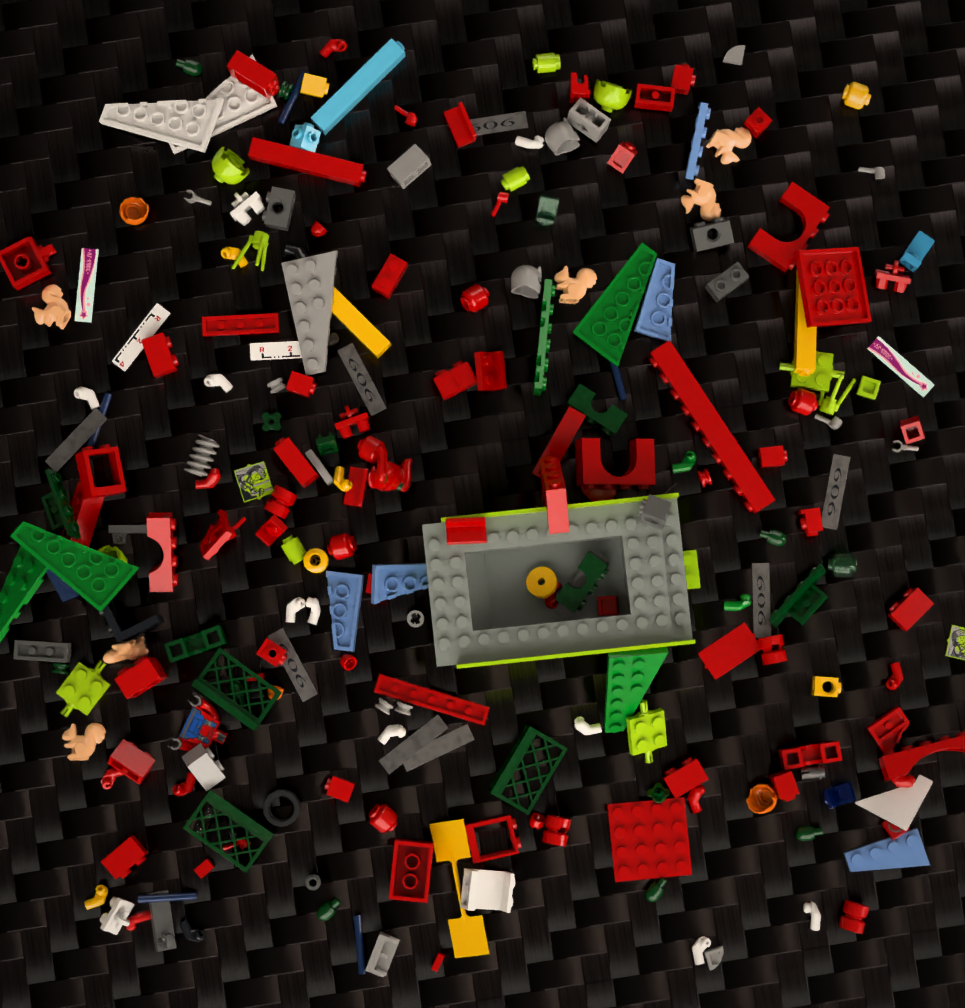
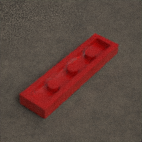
(240, 324)

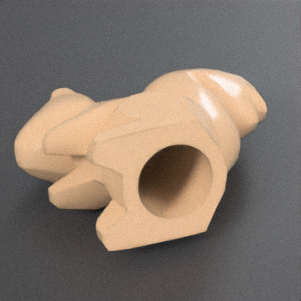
(726, 139)
(704, 196)
(574, 288)
(56, 308)
(125, 650)
(83, 745)

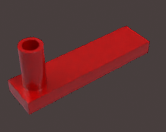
(563, 436)

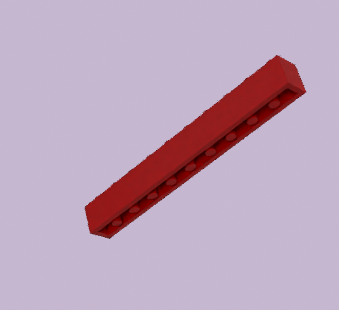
(711, 426)

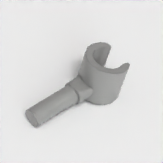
(878, 171)
(195, 198)
(835, 423)
(905, 447)

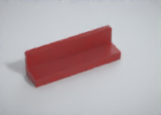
(85, 515)

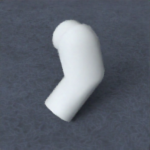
(293, 607)
(315, 610)
(698, 949)

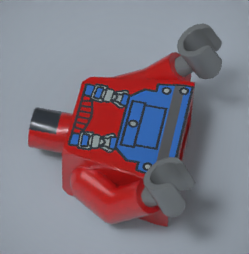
(199, 727)

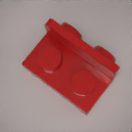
(490, 371)

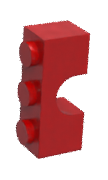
(810, 754)

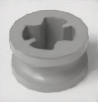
(276, 385)
(409, 617)
(384, 706)
(403, 708)

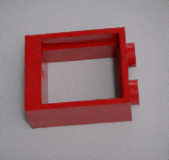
(253, 74)
(295, 461)
(85, 473)
(476, 857)

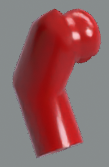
(550, 601)
(109, 777)
(694, 796)
(137, 918)

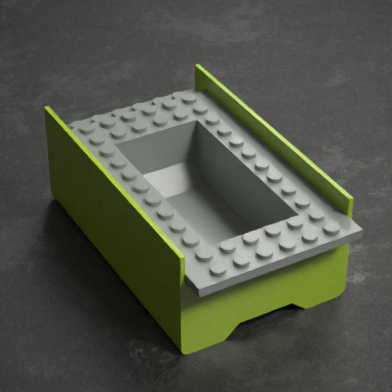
(491, 618)

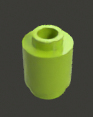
(546, 62)
(515, 178)
(293, 549)

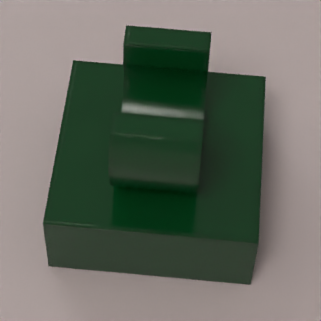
(327, 444)

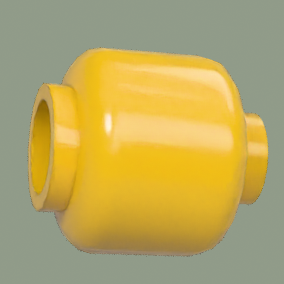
(856, 95)
(311, 555)

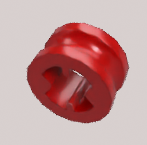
(704, 477)

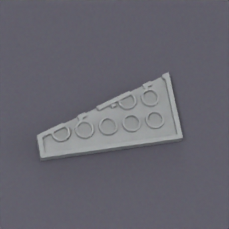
(311, 301)

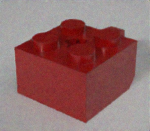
(36, 265)

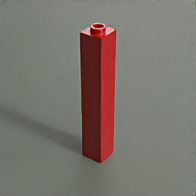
(307, 162)

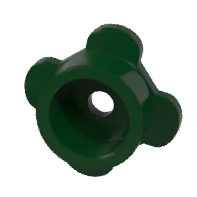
(275, 425)
(658, 797)

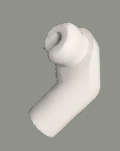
(527, 143)
(218, 380)
(87, 394)
(585, 728)
(392, 730)
(815, 915)

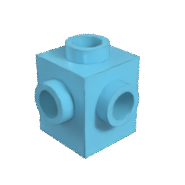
(305, 137)

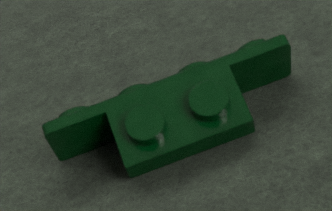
(58, 508)
(803, 601)

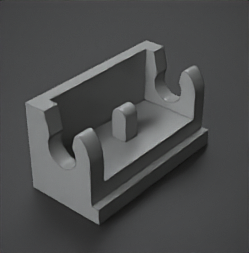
(409, 166)
(382, 954)

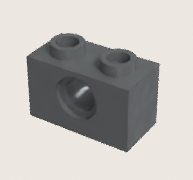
(282, 219)
(722, 237)
(727, 282)
(654, 511)

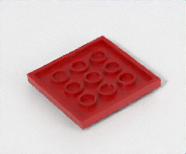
(832, 286)
(649, 839)

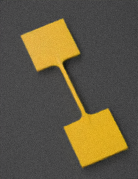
(467, 931)

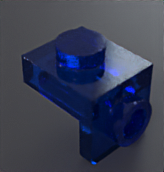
(839, 795)

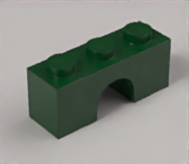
(608, 421)
(593, 568)
(196, 643)

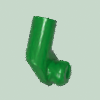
(686, 464)
(738, 605)

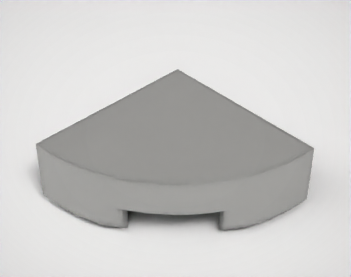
(735, 55)
(714, 956)

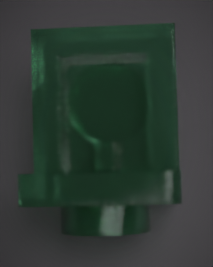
(547, 210)

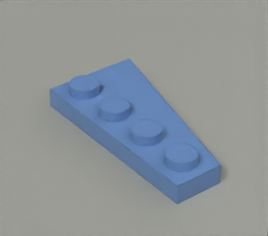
(700, 132)
(657, 304)
(396, 580)
(345, 603)
(889, 854)

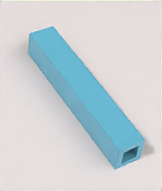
(358, 86)

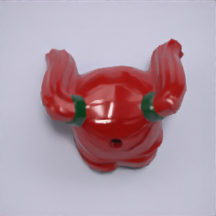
(389, 475)

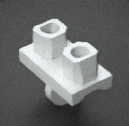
(253, 202)
(117, 916)

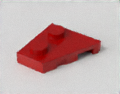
(216, 536)
(889, 729)

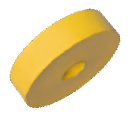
(534, 578)

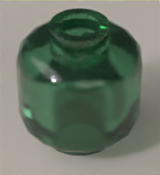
(843, 564)

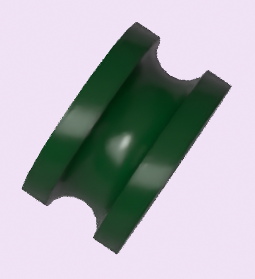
(286, 90)
(60, 668)

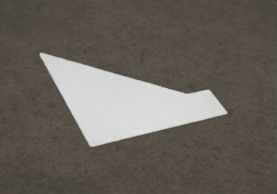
(900, 804)

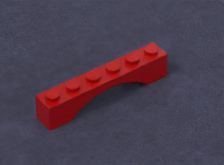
(899, 764)

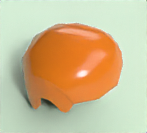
(134, 210)
(762, 798)

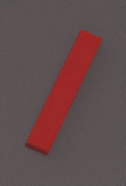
(431, 699)

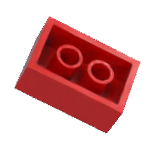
(141, 677)
(411, 870)

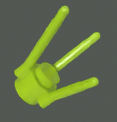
(260, 242)
(829, 404)

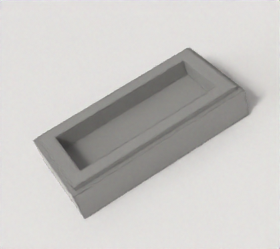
(319, 466)

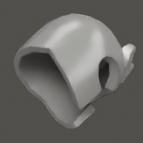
(561, 137)
(526, 281)

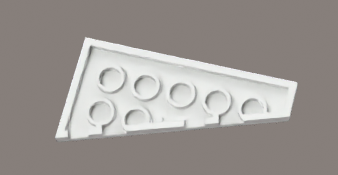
(238, 106)
(170, 121)

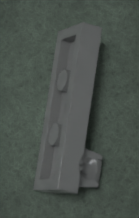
(120, 532)
(42, 651)
(162, 924)

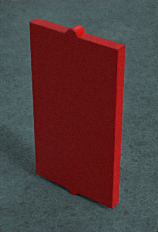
(729, 651)

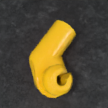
(233, 253)
(339, 481)
(99, 898)

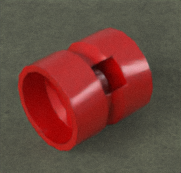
(280, 502)
(772, 656)
(556, 830)
(853, 916)

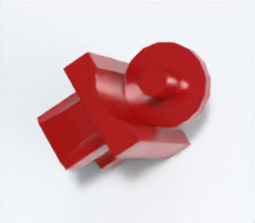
(900, 279)
(344, 426)

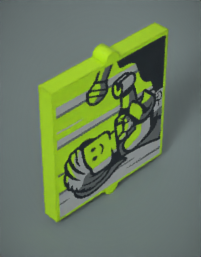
(254, 481)
(956, 643)

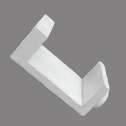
(487, 890)

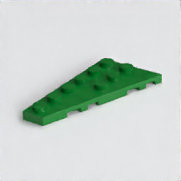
(613, 314)
(543, 342)
(82, 568)
(19, 587)
(627, 682)

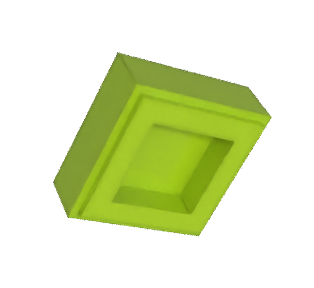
(868, 387)

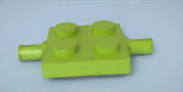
(819, 379)
(83, 688)
(646, 731)

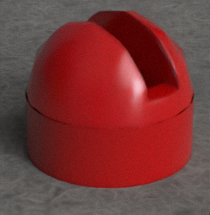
(317, 229)
(348, 661)
(537, 820)

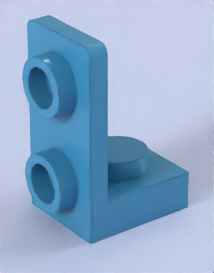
(916, 251)

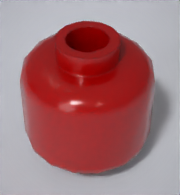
(475, 298)
(803, 401)
(367, 449)
(342, 546)
(383, 818)

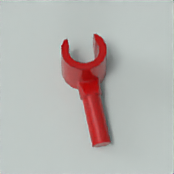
(411, 117)
(502, 197)
(234, 527)
(242, 843)

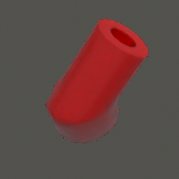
(333, 45)
(211, 480)
(896, 677)
(904, 782)
(185, 787)

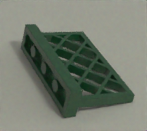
(225, 701)
(511, 765)
(240, 818)

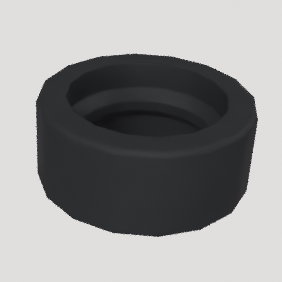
(267, 811)

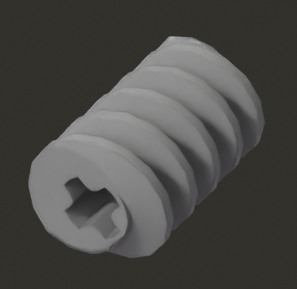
(202, 456)

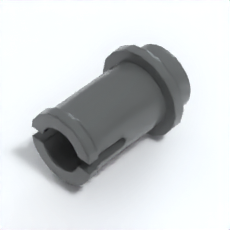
(813, 772)
(313, 886)

